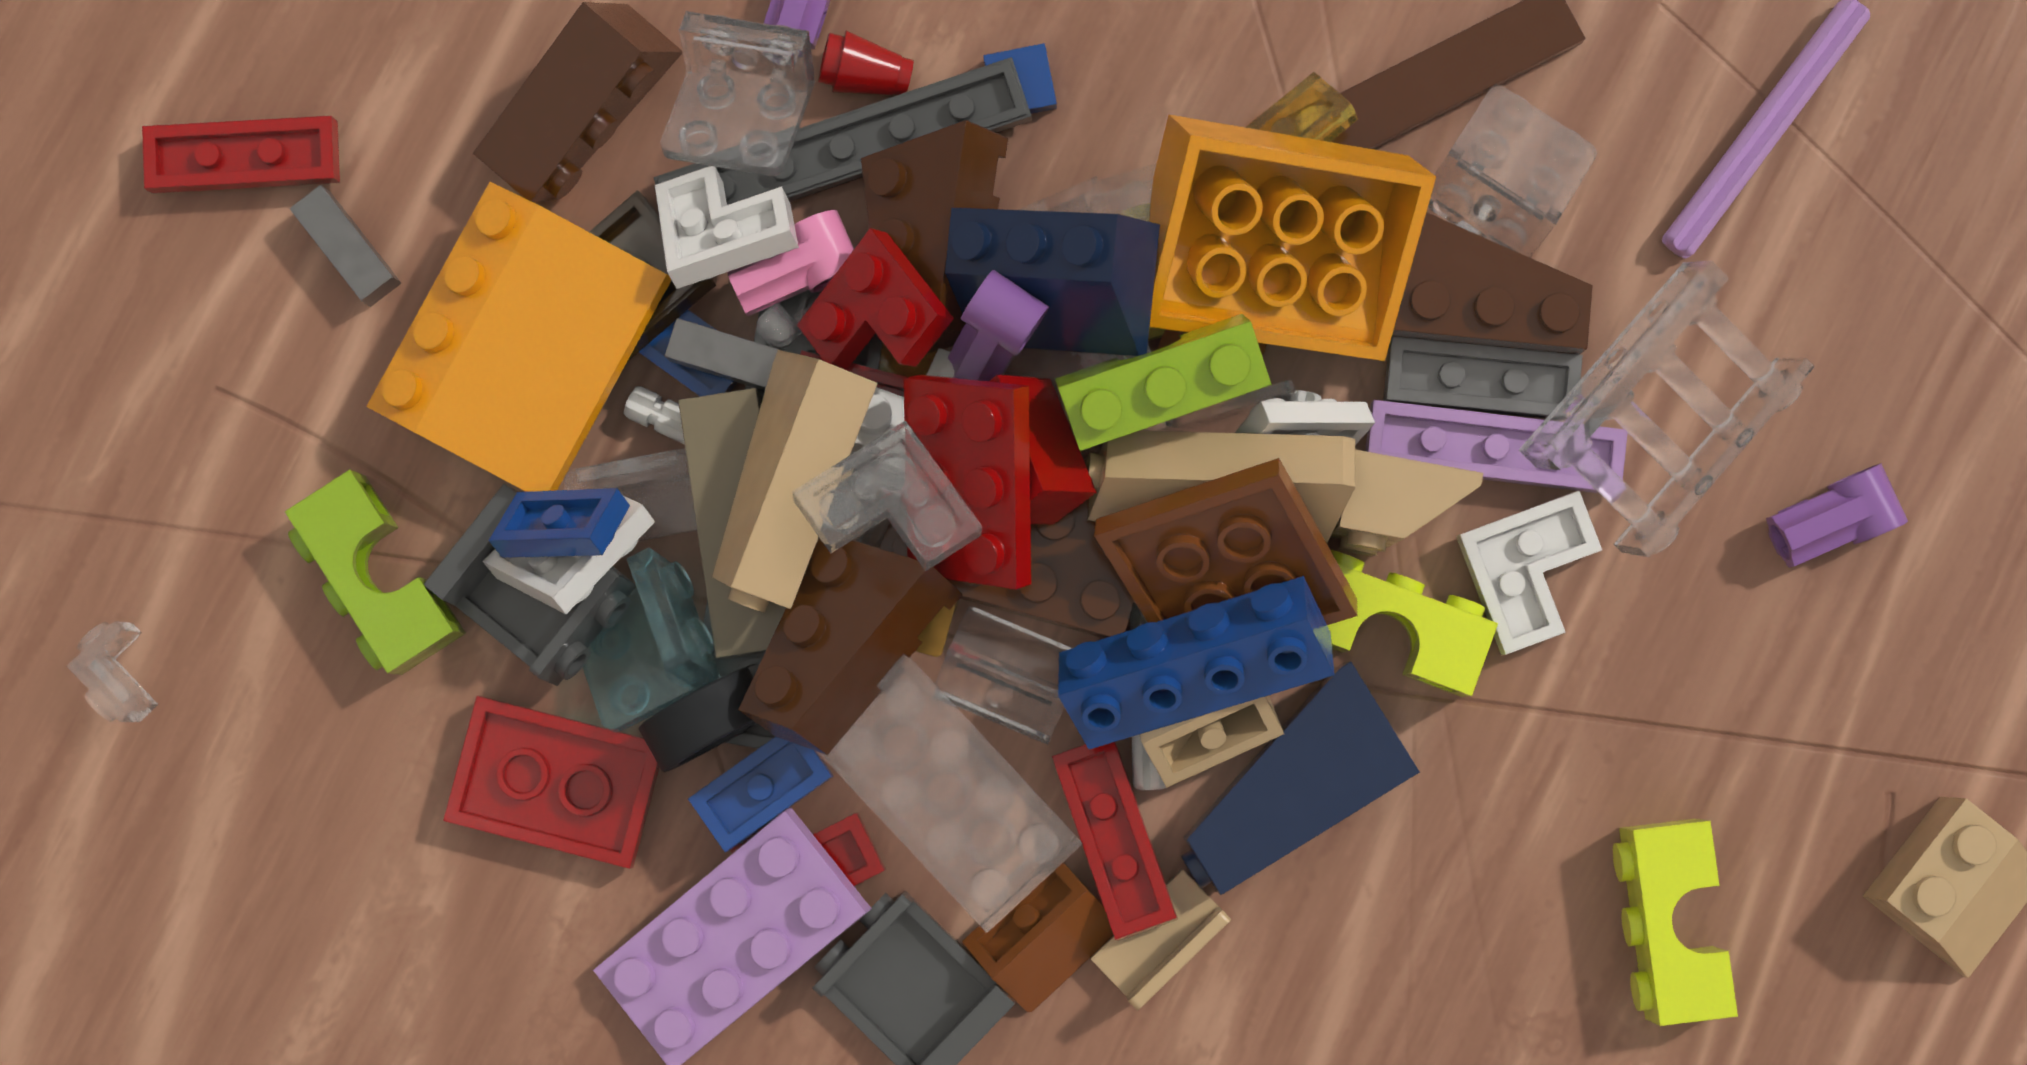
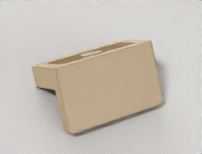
(1151, 958)

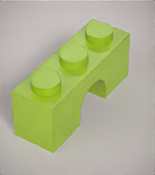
(1163, 384)
(339, 531)

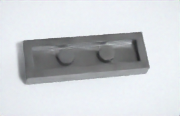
(1479, 377)

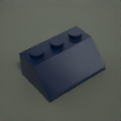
(1084, 266)

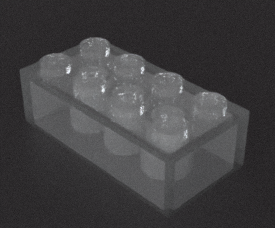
(951, 796)

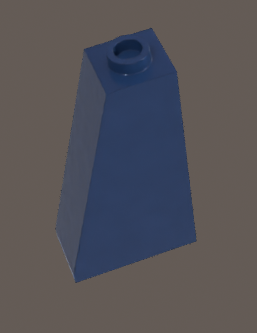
(1320, 771)

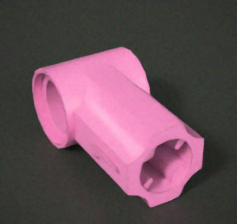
(810, 267)

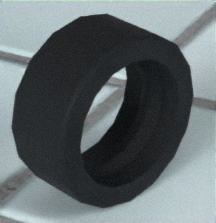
(698, 721)

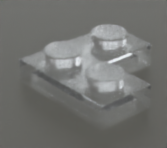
(892, 481)

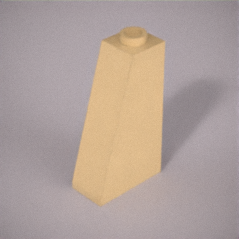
(801, 430)
(1165, 462)

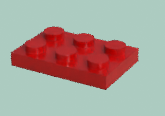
(983, 448)
(553, 782)

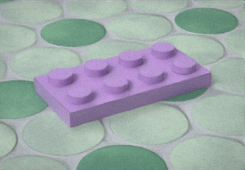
(732, 938)

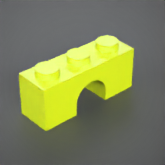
(1445, 639)
(1659, 868)

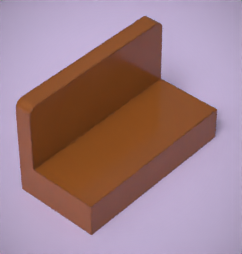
(1042, 939)

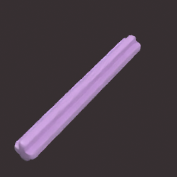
(1765, 127)

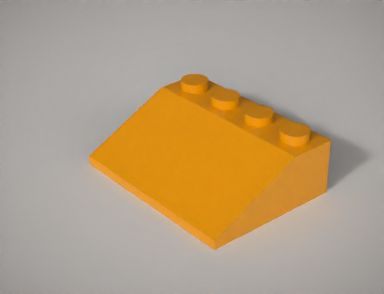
(1287, 233)
(519, 341)

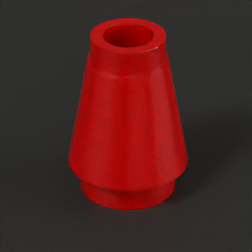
(863, 67)

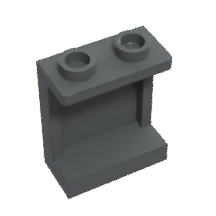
(539, 635)
(912, 986)

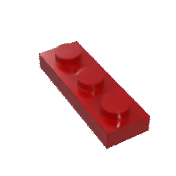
(241, 154)
(1115, 839)

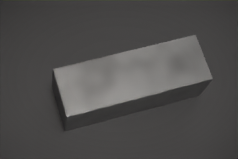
(345, 245)
(720, 354)

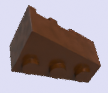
(576, 99)
(913, 195)
(1490, 295)
(840, 640)

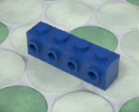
(1195, 663)

